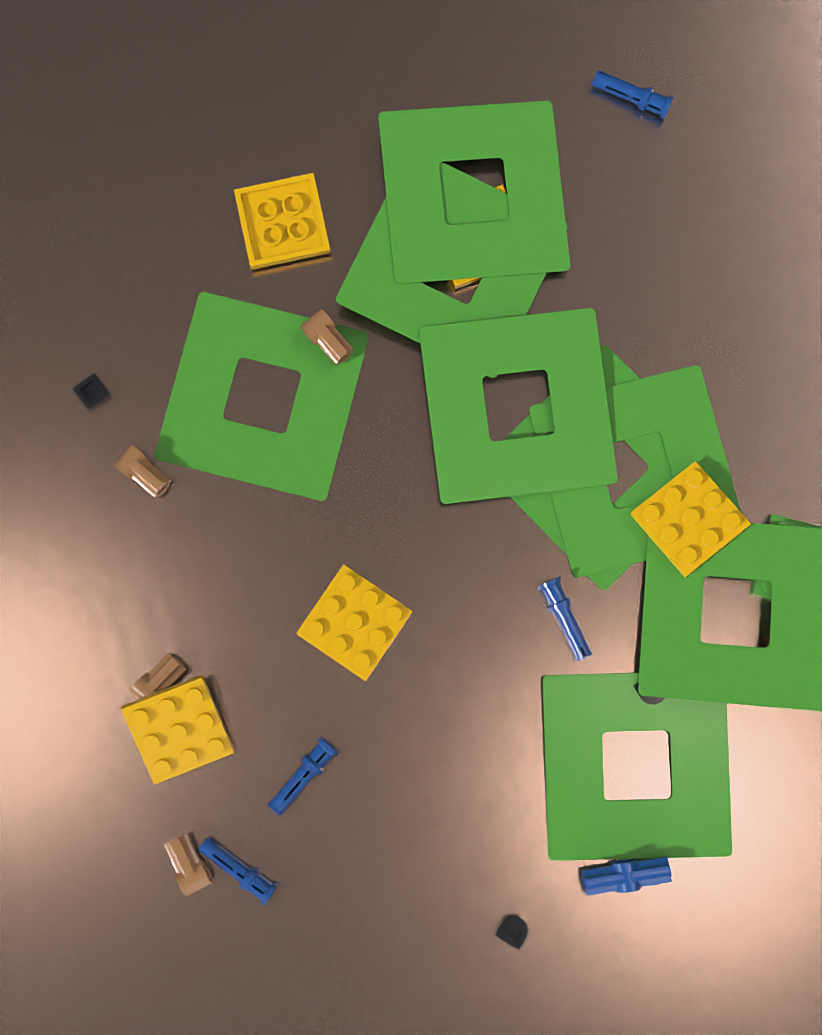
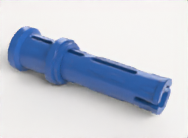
(644, 98)
(560, 605)
(311, 766)
(249, 878)

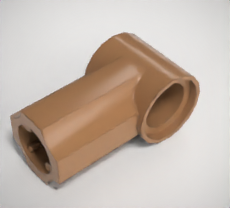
(323, 332)
(138, 468)
(159, 678)
(191, 872)

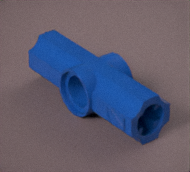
(626, 875)

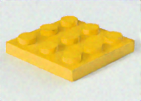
(282, 221)
(690, 519)
(354, 622)
(177, 729)

